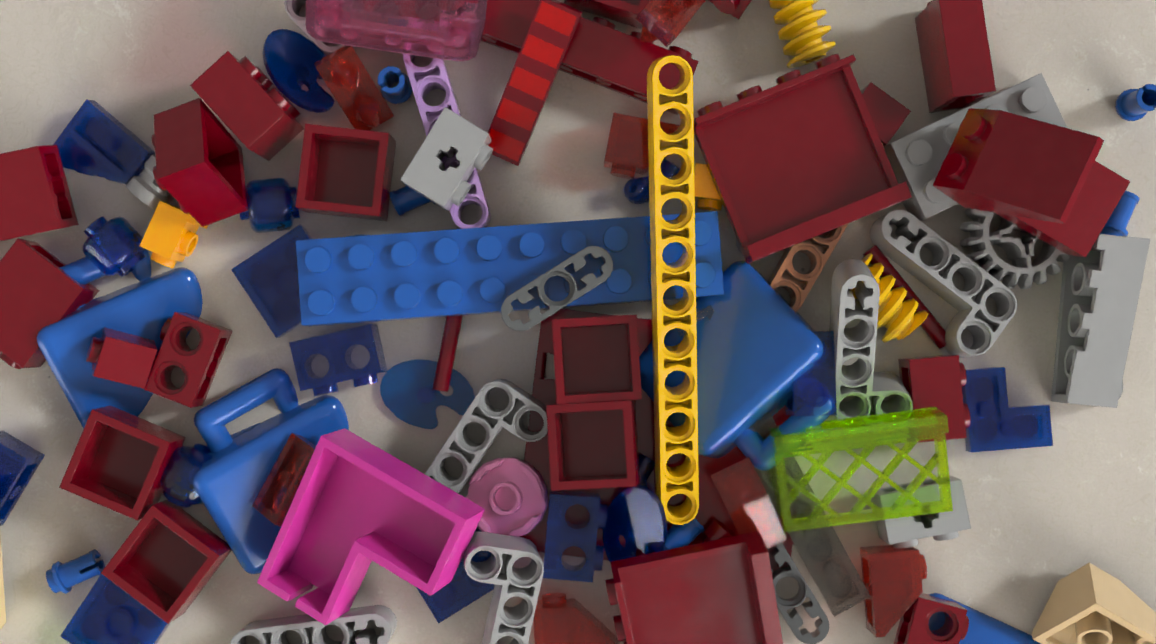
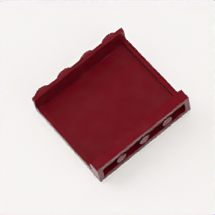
(797, 158)
(697, 594)

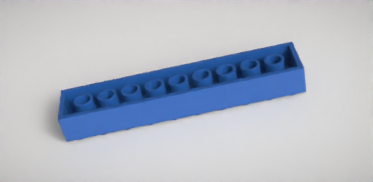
(480, 267)

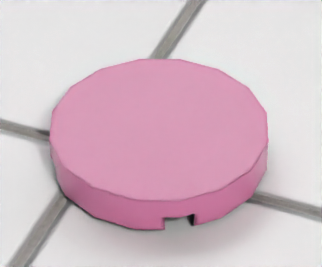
(511, 496)

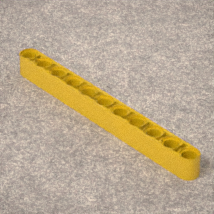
(682, 315)

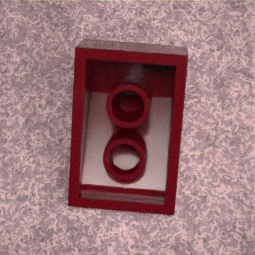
(1017, 165)

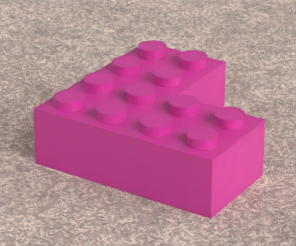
(359, 510)

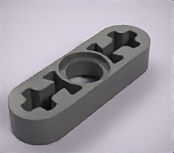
(578, 262)
(812, 607)

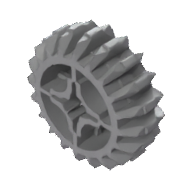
(1016, 249)

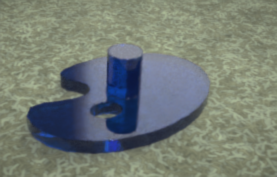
(291, 64)
(410, 394)
(639, 519)

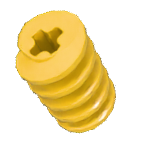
(802, 30)
(893, 312)

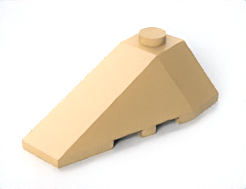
(1094, 610)

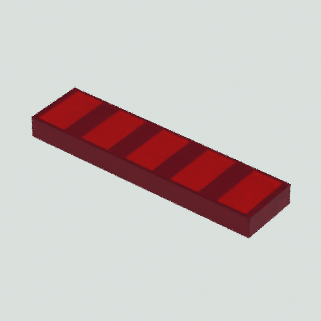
(532, 79)

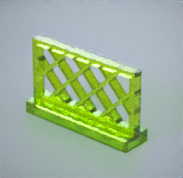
(864, 433)

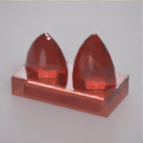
(666, 19)
(354, 88)
(284, 479)

